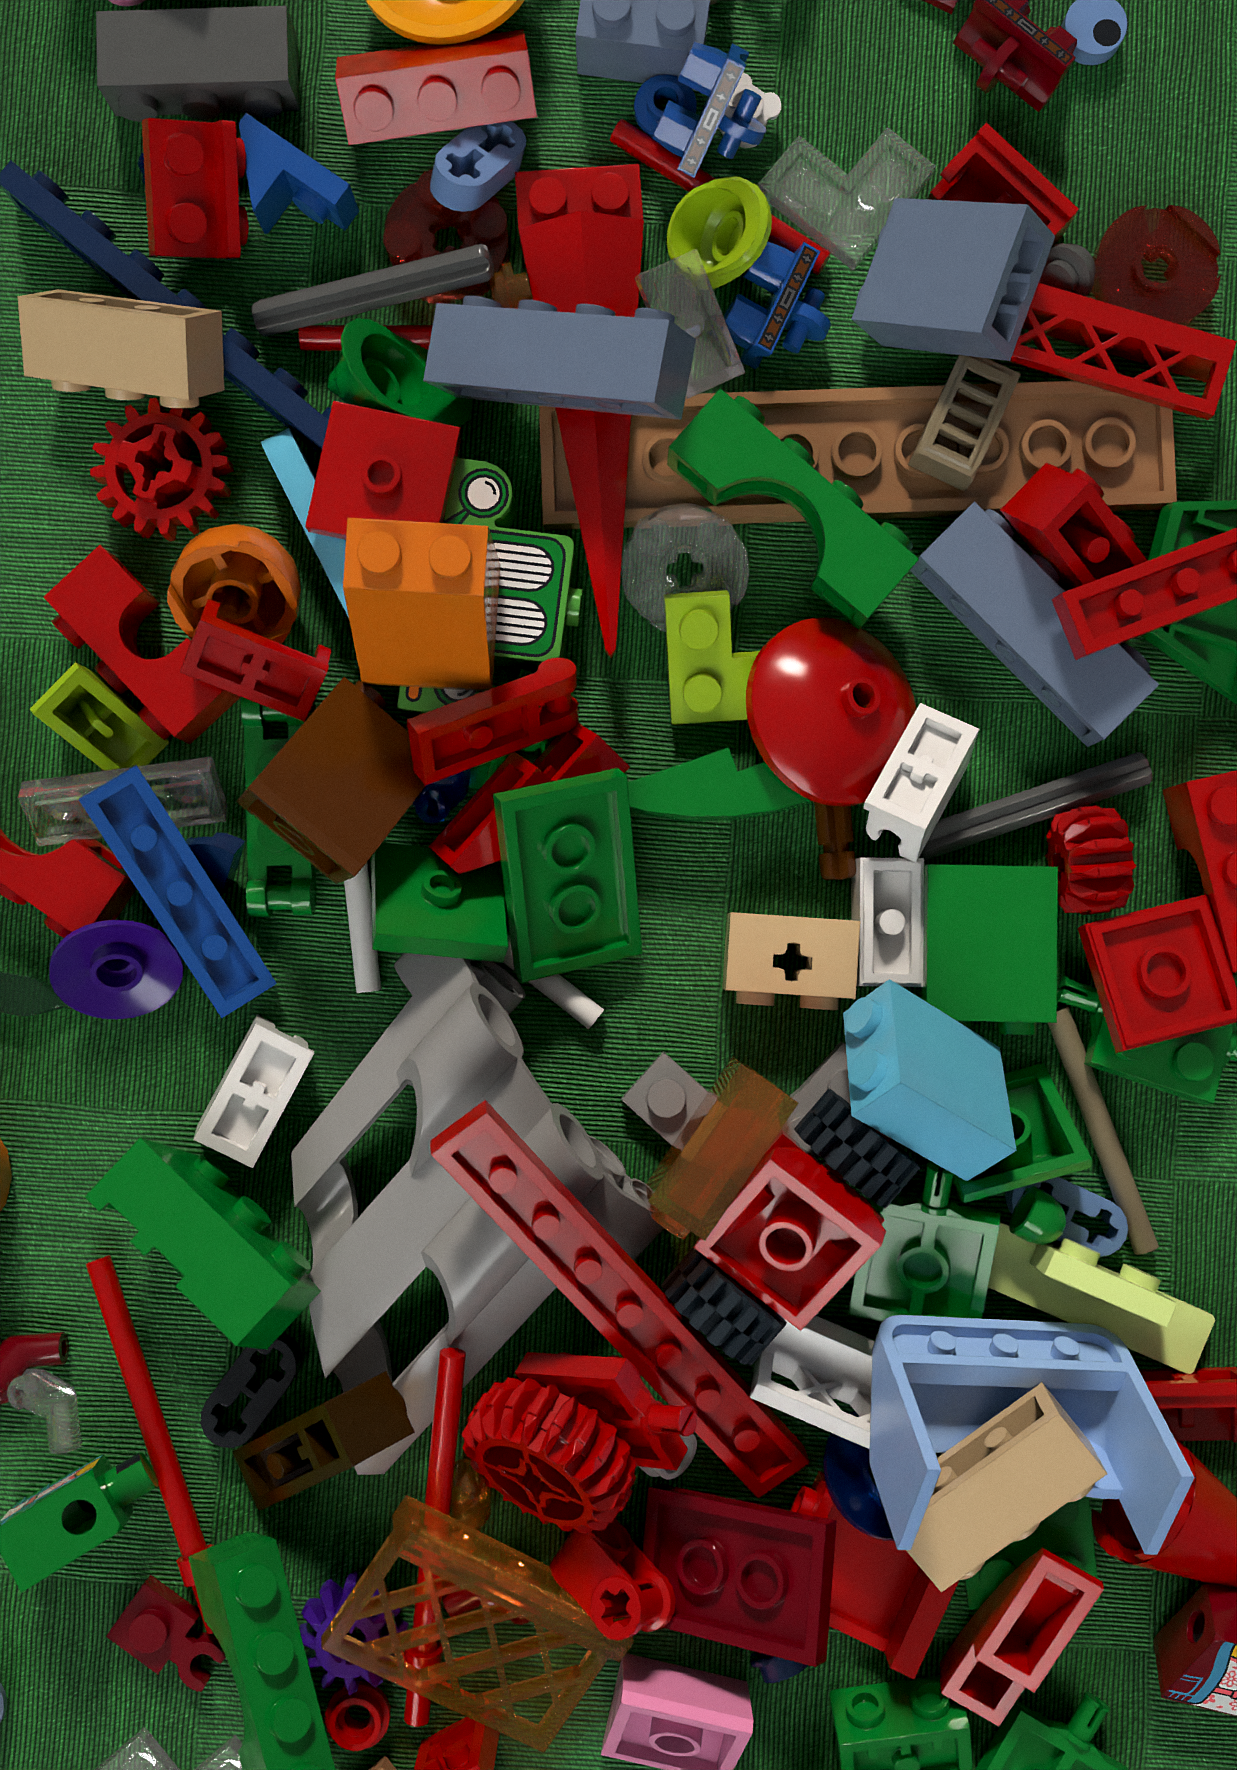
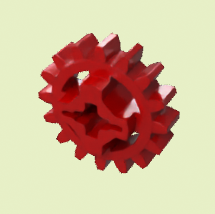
(152, 443)

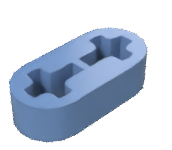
(487, 154)
(1077, 1198)

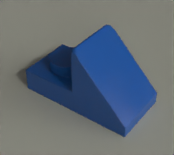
(285, 174)

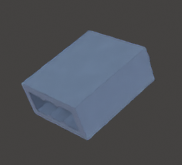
(953, 277)

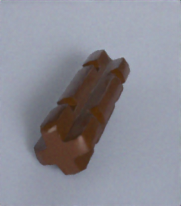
(835, 834)

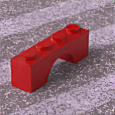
(69, 885)

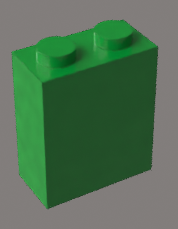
(991, 944)

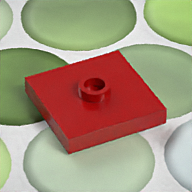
(381, 469)
(1160, 973)

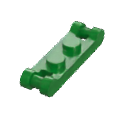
(263, 845)

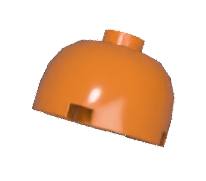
(243, 573)

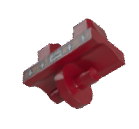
(1016, 50)

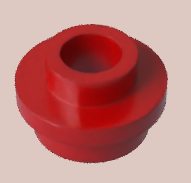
(356, 1734)

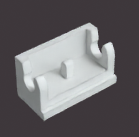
(920, 779)
(253, 1092)

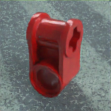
(606, 1579)

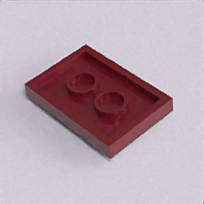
(744, 1571)

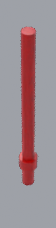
(149, 1416)
(439, 1497)

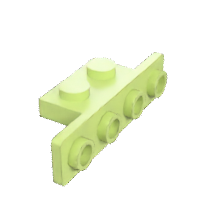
(1078, 1290)

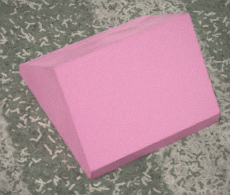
(677, 1717)

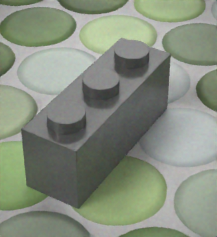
(198, 62)

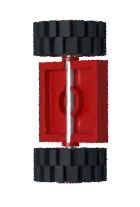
(854, 1154)

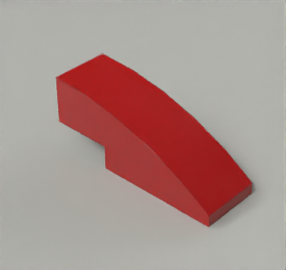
(473, 835)
(1017, 1635)

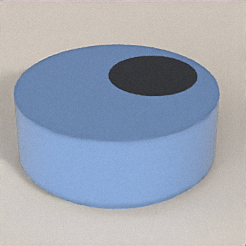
(1098, 29)

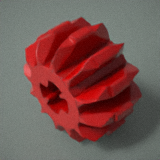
(1092, 859)

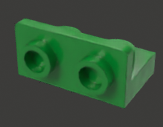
(900, 1727)

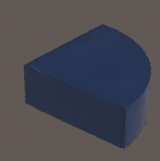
(218, 857)

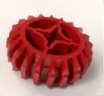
(549, 1455)

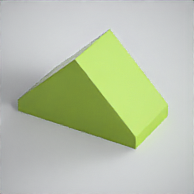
(97, 720)

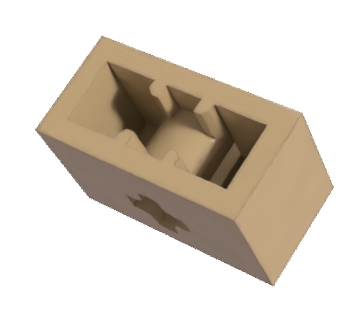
(827, 944)

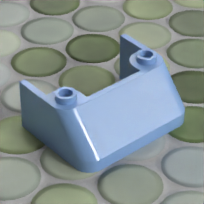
(954, 1374)

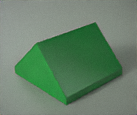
(1043, 1135)

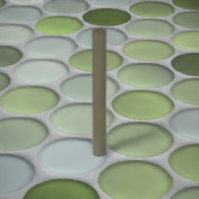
(1102, 1132)

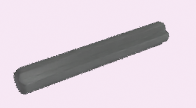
(373, 290)
(1038, 804)

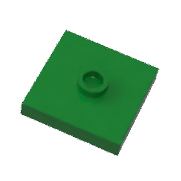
(432, 909)

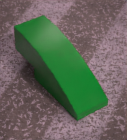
(712, 791)

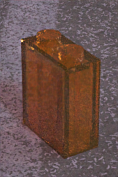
(717, 1151)

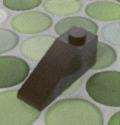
(324, 1441)

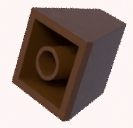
(338, 782)

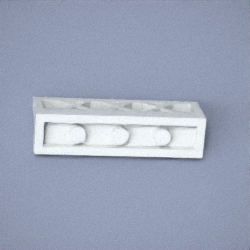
(825, 1366)

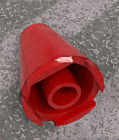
(1199, 1540)

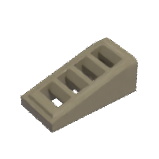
(943, 462)

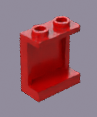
(877, 1589)

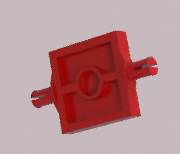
(621, 1399)

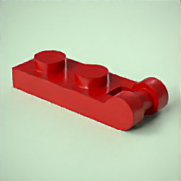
(494, 722)

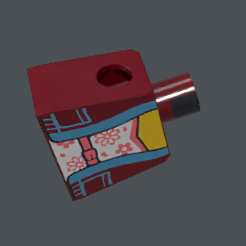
(1200, 1651)

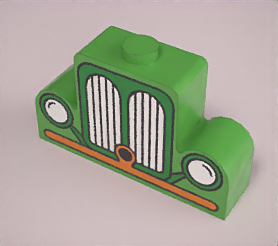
(534, 581)

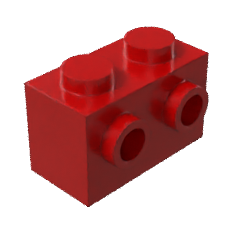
(1071, 526)

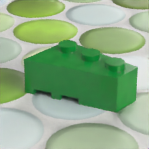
(210, 1238)

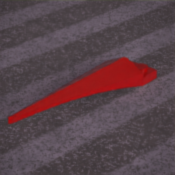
(585, 248)

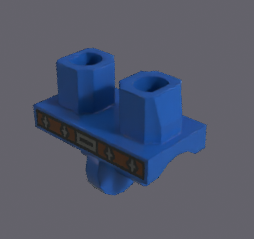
(717, 77)
(760, 328)

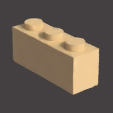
(122, 346)
(1002, 1486)

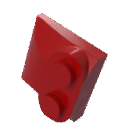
(794, 1235)

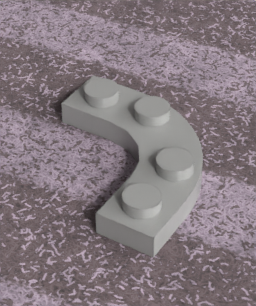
(669, 1096)

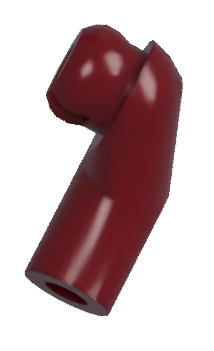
(27, 1351)

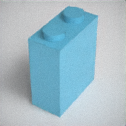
(927, 1081)

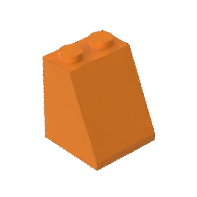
(422, 603)

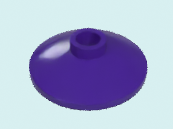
(115, 969)

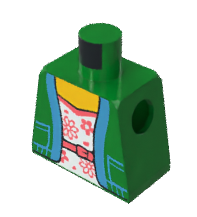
(54, 1527)

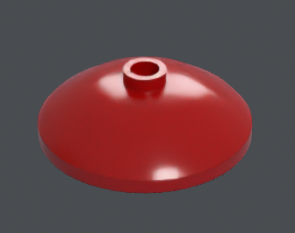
(807, 714)

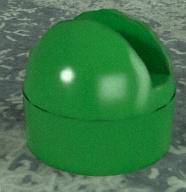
(1038, 1217)

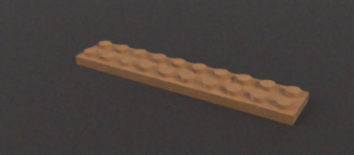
(871, 435)

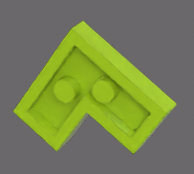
(703, 672)

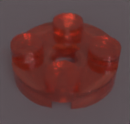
(419, 215)
(1152, 234)

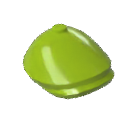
(725, 223)

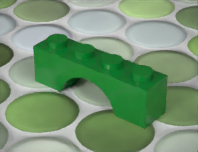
(733, 455)
(255, 1622)

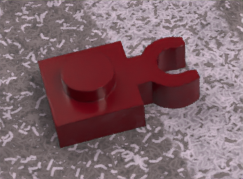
(160, 1629)

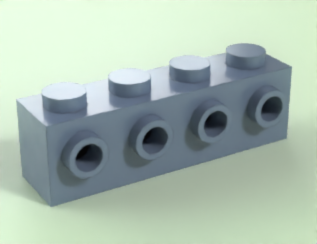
(561, 357)
(1010, 609)

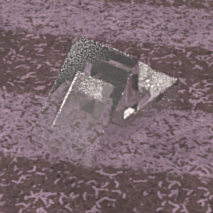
(686, 292)

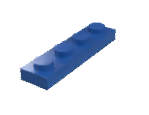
(177, 890)

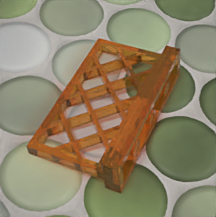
(497, 1575)

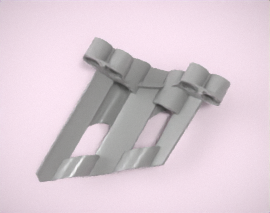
(455, 1052)

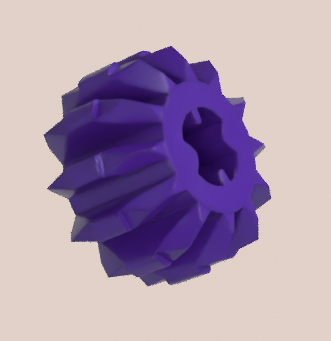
(319, 1615)

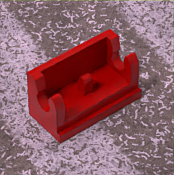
(997, 173)
(254, 665)
(1198, 1403)

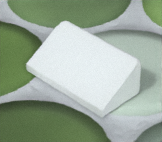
(890, 909)

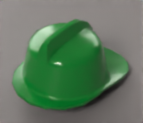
(388, 375)

